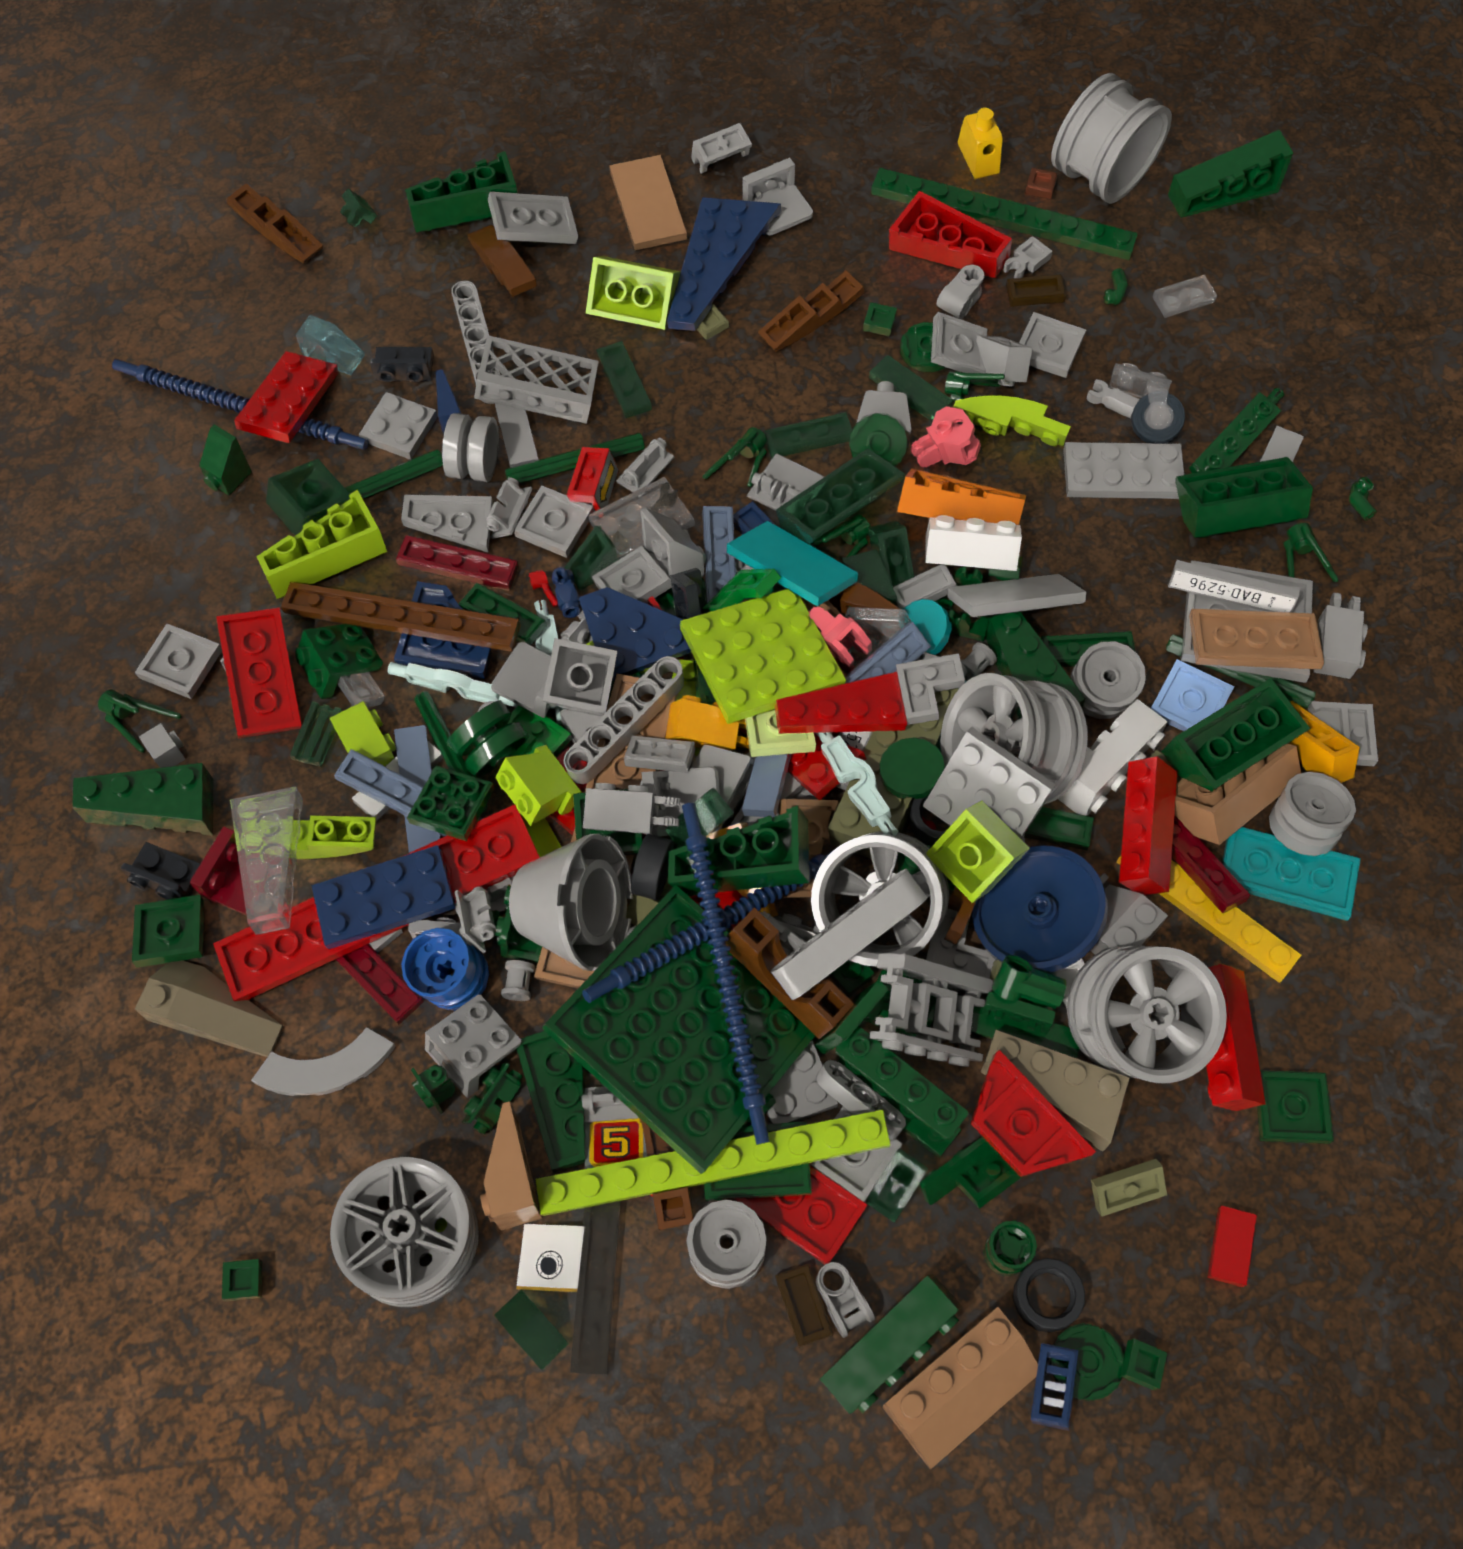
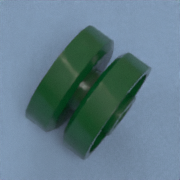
(487, 738)

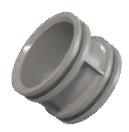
(1110, 137)
(1049, 732)
(884, 848)
(1193, 1037)

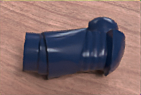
(566, 592)

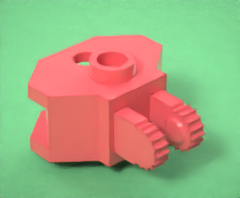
(947, 440)
(840, 636)

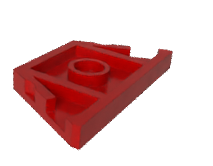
(1023, 1122)

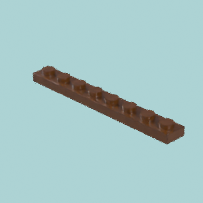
(401, 616)

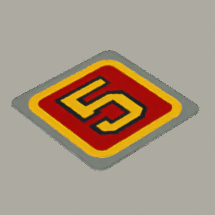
(613, 1142)

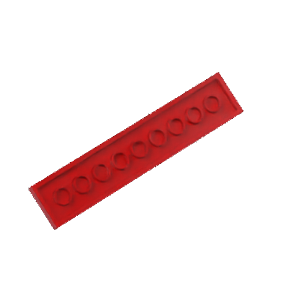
(266, 960)

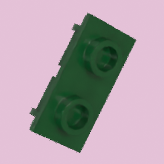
(498, 1085)
(433, 1086)

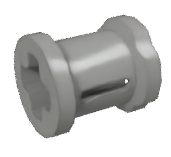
(978, 660)
(517, 980)

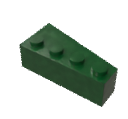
(1232, 177)
(460, 196)
(1024, 654)
(149, 798)
(751, 857)
(891, 1344)

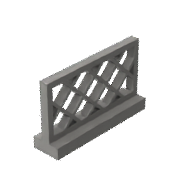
(534, 395)

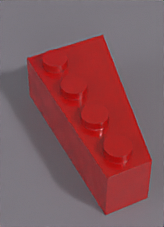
(948, 237)

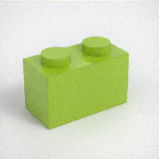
(360, 732)

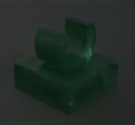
(356, 208)

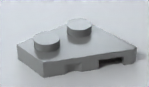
(1354, 723)

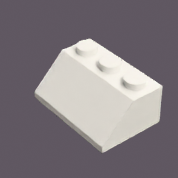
(973, 543)

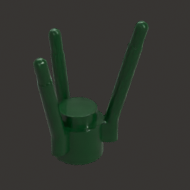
(959, 382)
(749, 445)
(853, 531)
(1303, 541)
(120, 706)

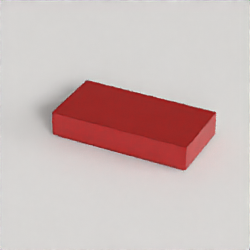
(1232, 1246)

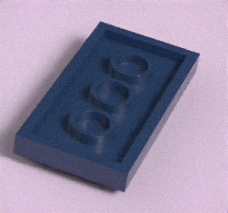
(383, 897)

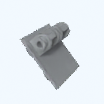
(781, 482)

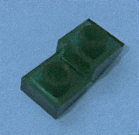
(711, 812)

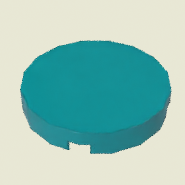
(932, 623)

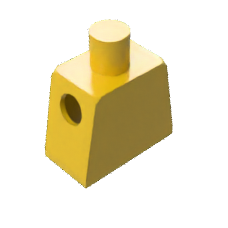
(979, 136)

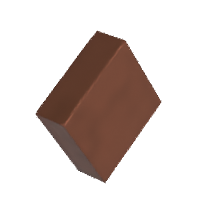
(1041, 183)

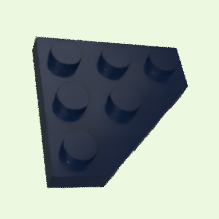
(632, 629)
(437, 653)

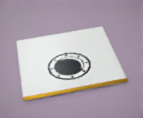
(550, 1258)

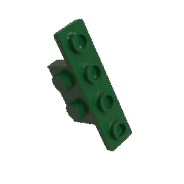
(1023, 1020)
(975, 1170)

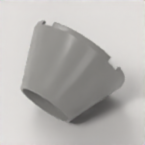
(574, 900)

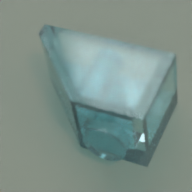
(328, 343)

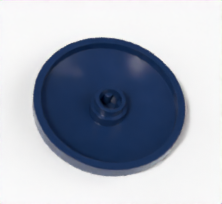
(1043, 910)

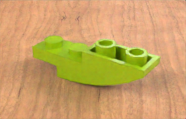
(1025, 416)
(335, 836)

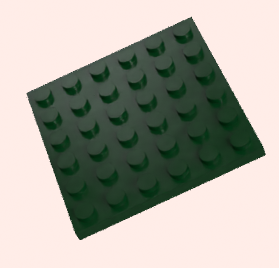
(667, 1038)

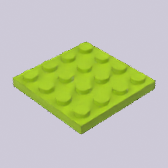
(760, 653)

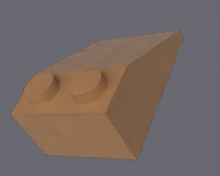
(508, 1178)

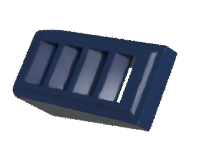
(445, 399)
(1046, 1419)

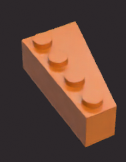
(937, 495)

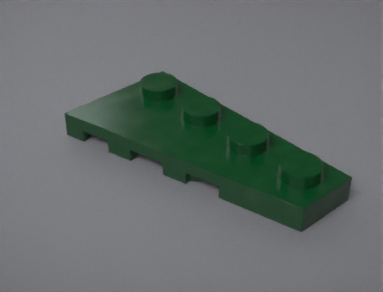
(556, 1095)

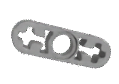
(848, 1091)

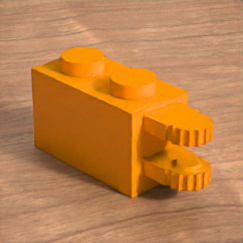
(703, 725)

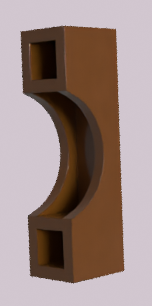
(759, 949)

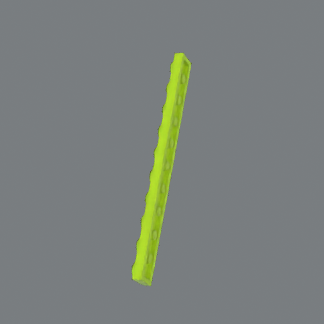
(737, 1159)

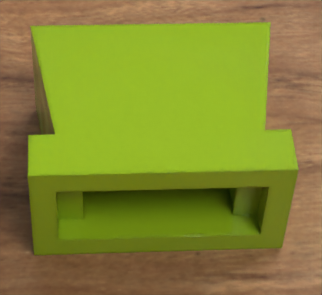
(537, 784)

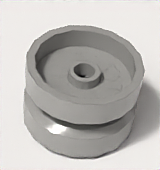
(470, 447)
(1109, 679)
(1312, 813)
(726, 1266)

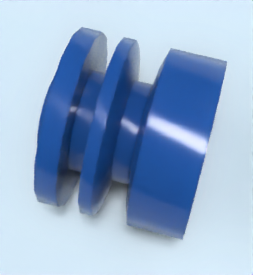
(432, 959)

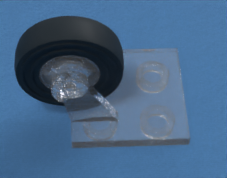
(1158, 414)

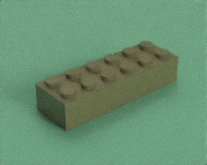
(848, 819)

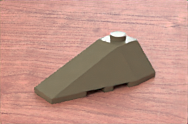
(202, 1005)

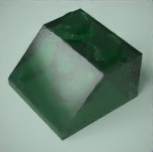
(304, 494)

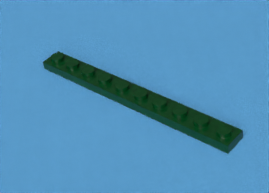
(1010, 214)

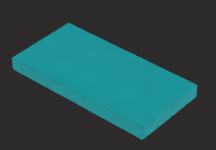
(799, 565)
(1279, 874)

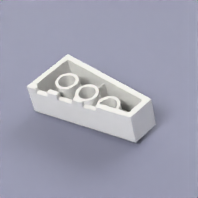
(1109, 756)

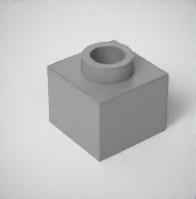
(163, 746)

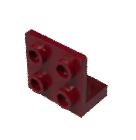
(219, 873)

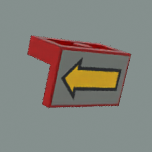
(593, 477)

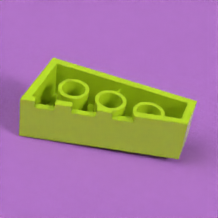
(324, 547)

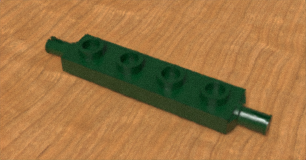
(1239, 433)

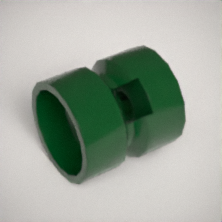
(1009, 1248)

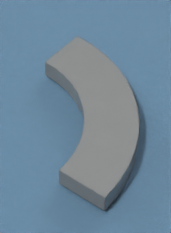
(327, 1073)

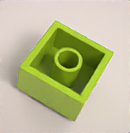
(977, 851)

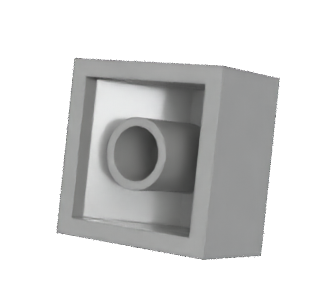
(670, 544)
(579, 677)
(1130, 919)

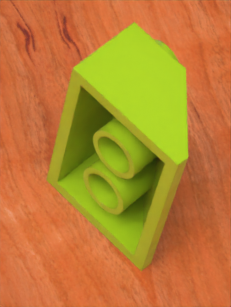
(631, 291)

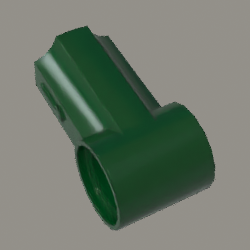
(1019, 979)

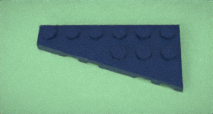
(716, 251)

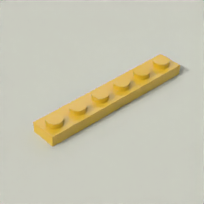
(1232, 927)

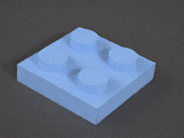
(1190, 696)

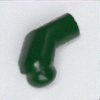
(1120, 285)
(1359, 498)

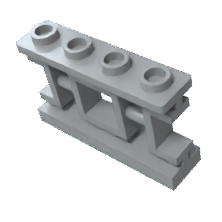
(911, 1004)

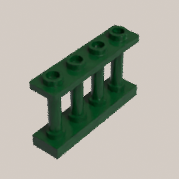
(929, 1112)

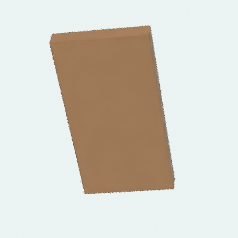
(648, 202)
(1256, 639)

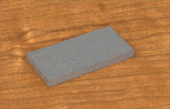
(1016, 595)

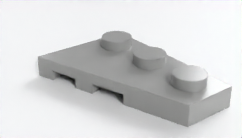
(450, 517)

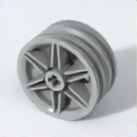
(359, 1212)

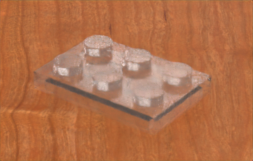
(623, 517)

